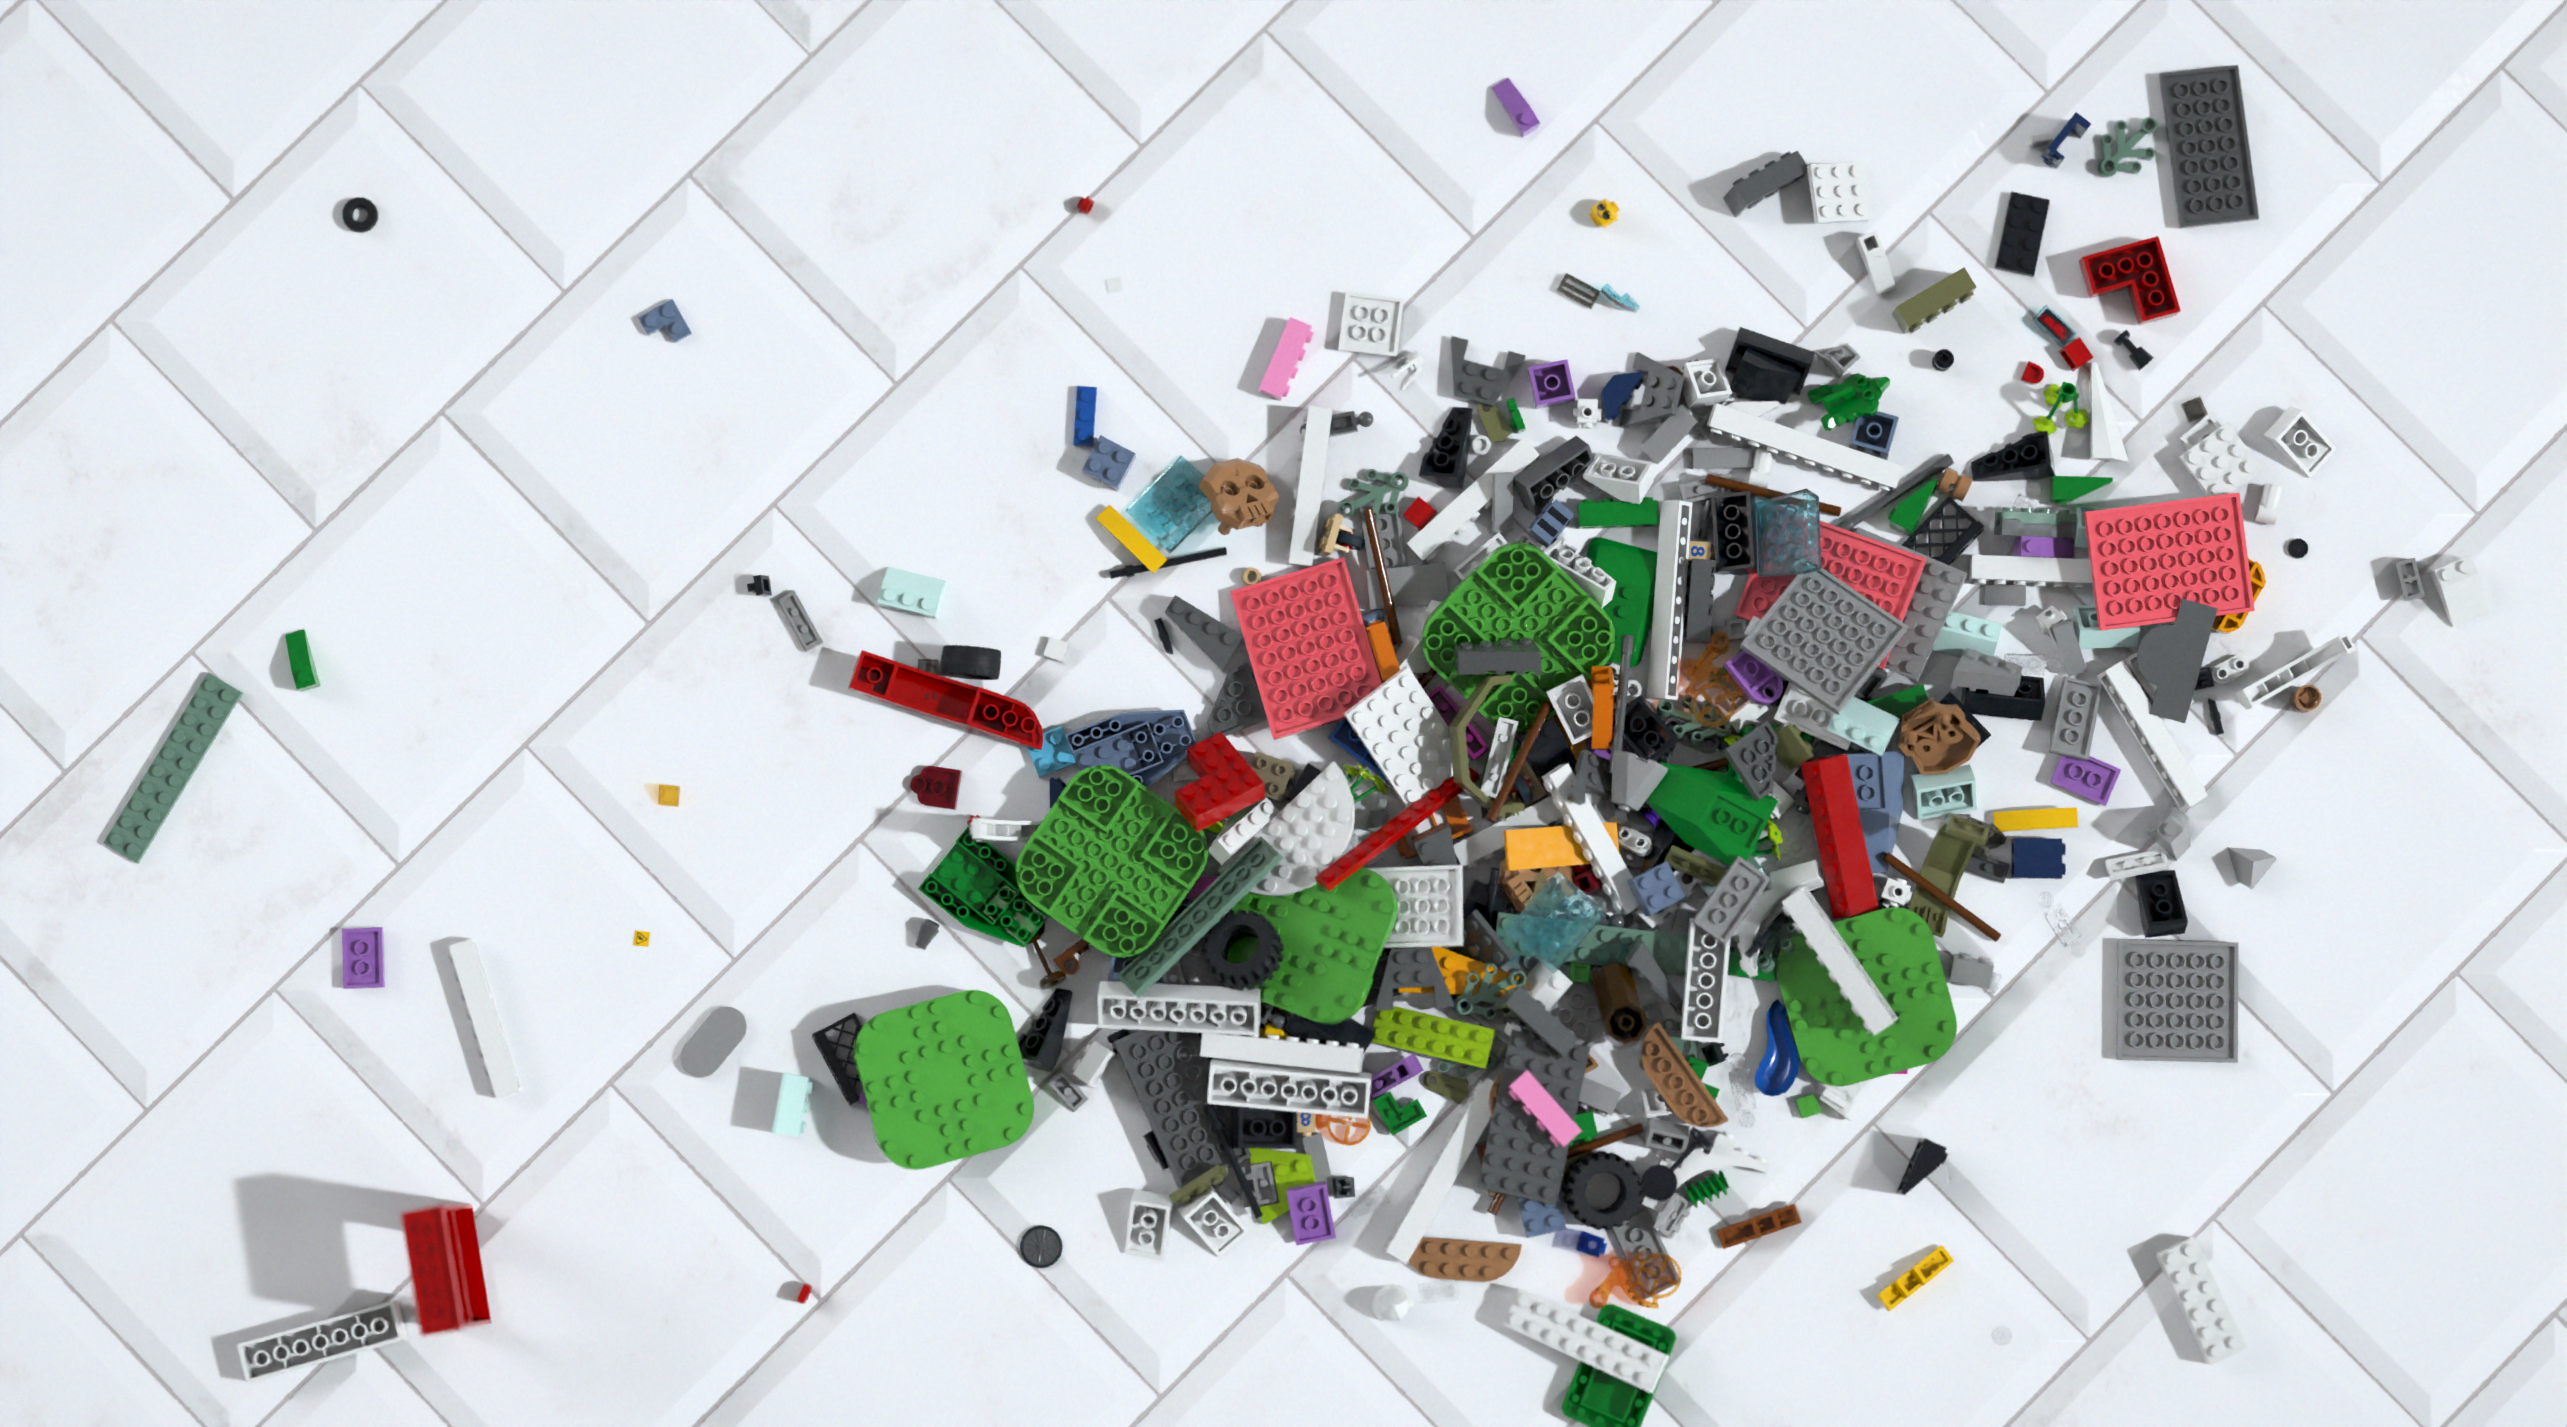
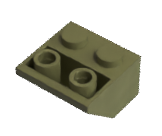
(1791, 748)

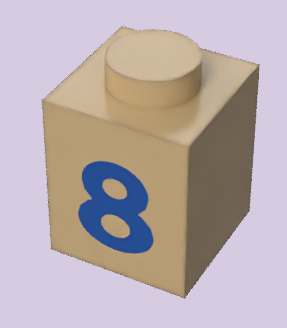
(1700, 550)
(1306, 1123)

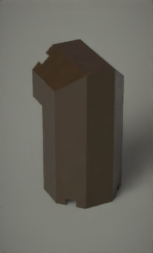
(1618, 1004)

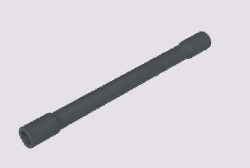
(1937, 467)
(1626, 652)

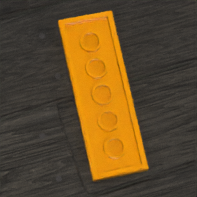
(1547, 847)

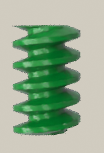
(1707, 1189)

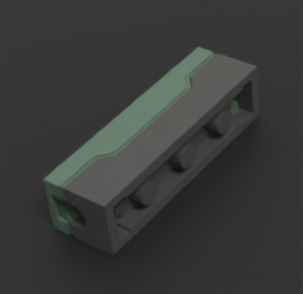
(2035, 524)

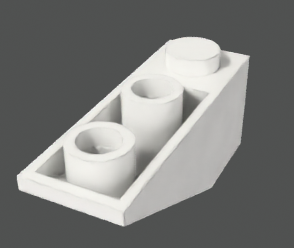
(1876, 262)

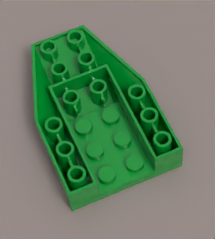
(1711, 811)
(982, 892)

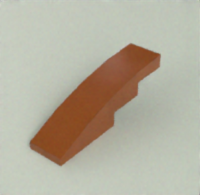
(1759, 1226)

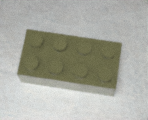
(1935, 299)

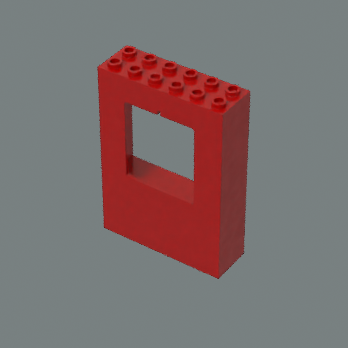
(446, 1268)

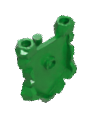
(1849, 399)

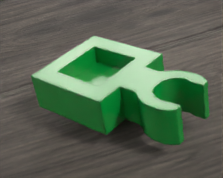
(1516, 421)

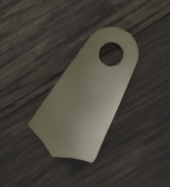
(1494, 424)
(1447, 1086)

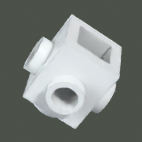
(1589, 406)
(2048, 618)
(1888, 892)

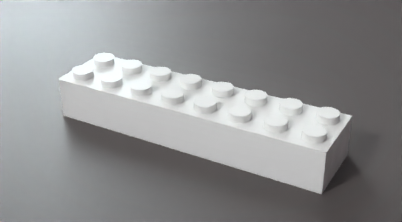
(1839, 960)
(1180, 1008)
(1289, 1088)
(1586, 1340)
(322, 1341)

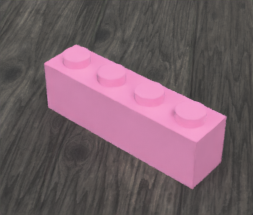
(1285, 359)
(1544, 1109)

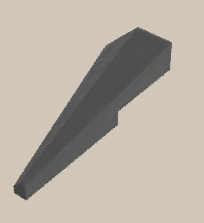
(1647, 968)

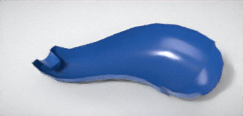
(1781, 1060)

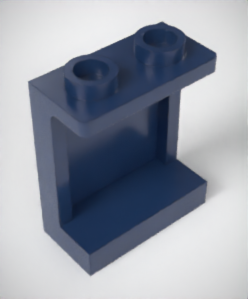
(2078, 126)
(2037, 858)

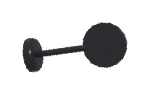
(1660, 1181)

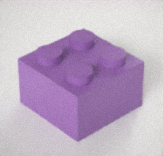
(1551, 384)

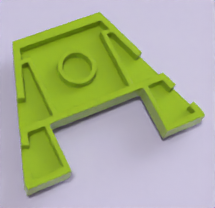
(1289, 1171)

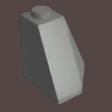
(1633, 780)
(2172, 832)

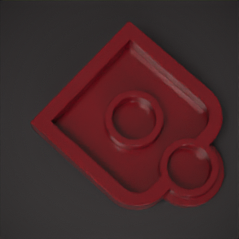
(937, 787)

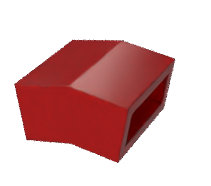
(2076, 354)
(1419, 513)

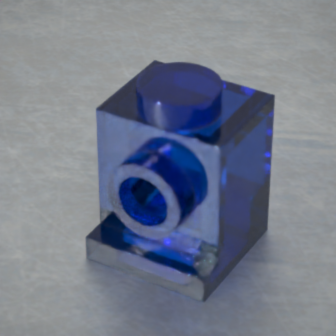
(1583, 1241)

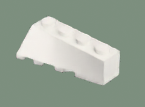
(1590, 579)
(1241, 828)

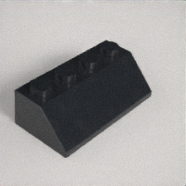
(1780, 351)
(1735, 533)
(2025, 704)
(1344, 1032)

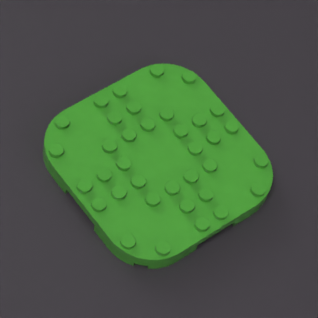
(1515, 597)
(1111, 861)
(1327, 944)
(1906, 969)
(943, 1079)

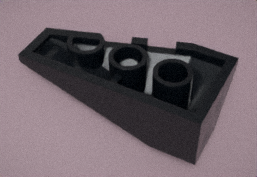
(2023, 460)

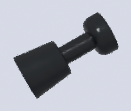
(2139, 356)

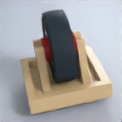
(1338, 537)
(1526, 787)

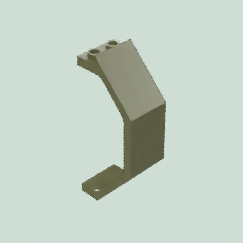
(1459, 746)
(1945, 867)

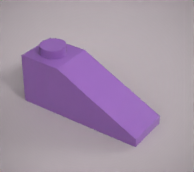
(1516, 107)
(2043, 547)
(1394, 1075)

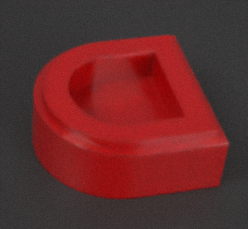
(2032, 374)
(804, 1293)

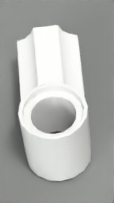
(1759, 473)
(2267, 508)
(1844, 1104)

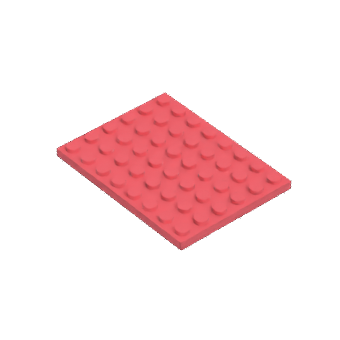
(2167, 552)
(1866, 565)
(1306, 646)

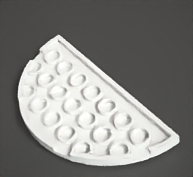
(1307, 834)

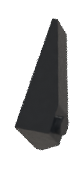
(1448, 456)
(1662, 841)
(1045, 1038)

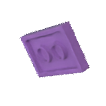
(2087, 779)
(363, 958)
(1310, 1213)

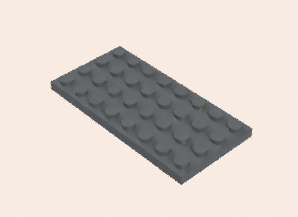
(2208, 146)
(1173, 1094)
(1517, 1152)

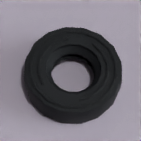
(351, 206)

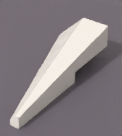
(2104, 432)

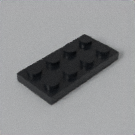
(2022, 234)

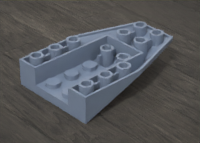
(1136, 742)
(1879, 801)

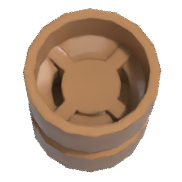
(1961, 482)
(2305, 698)

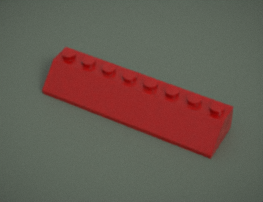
(1839, 836)

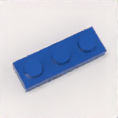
(1085, 416)

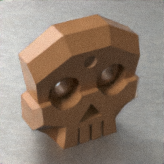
(1239, 494)
(1931, 727)
(1525, 884)

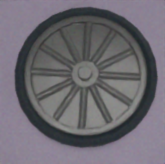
(1041, 1246)

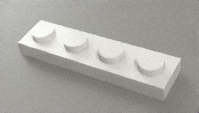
(1499, 756)

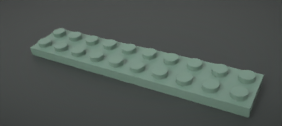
(173, 768)
(1200, 917)
(1610, 945)

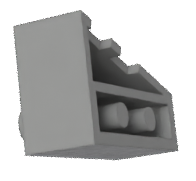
(1670, 433)
(1987, 673)

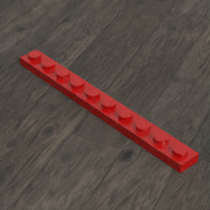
(1390, 833)

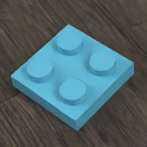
(1054, 753)

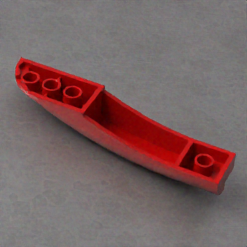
(955, 702)

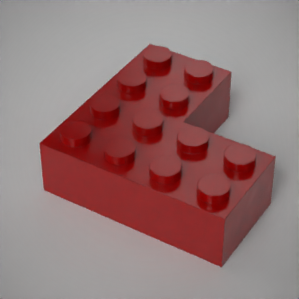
(2139, 269)
(1224, 783)

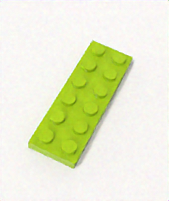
(1434, 1036)

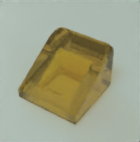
(669, 795)

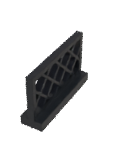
(1959, 545)
(833, 1062)

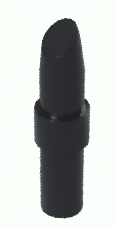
(1164, 636)
(2215, 717)

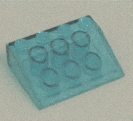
(1172, 505)
(1788, 534)
(1555, 922)

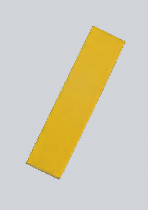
(1131, 539)
(2036, 819)
(1915, 1278)

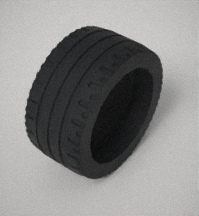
(970, 662)

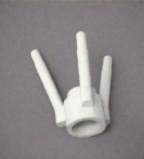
(1413, 361)

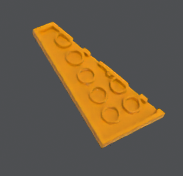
(1454, 971)

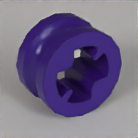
(1652, 817)

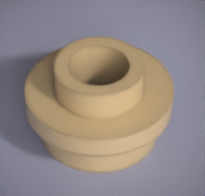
(1248, 571)

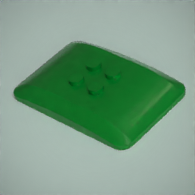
(1633, 594)
(1604, 1399)

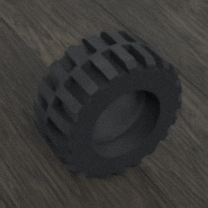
(1256, 969)
(1623, 1206)

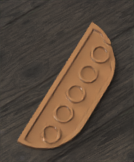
(1678, 1081)
(1464, 1259)

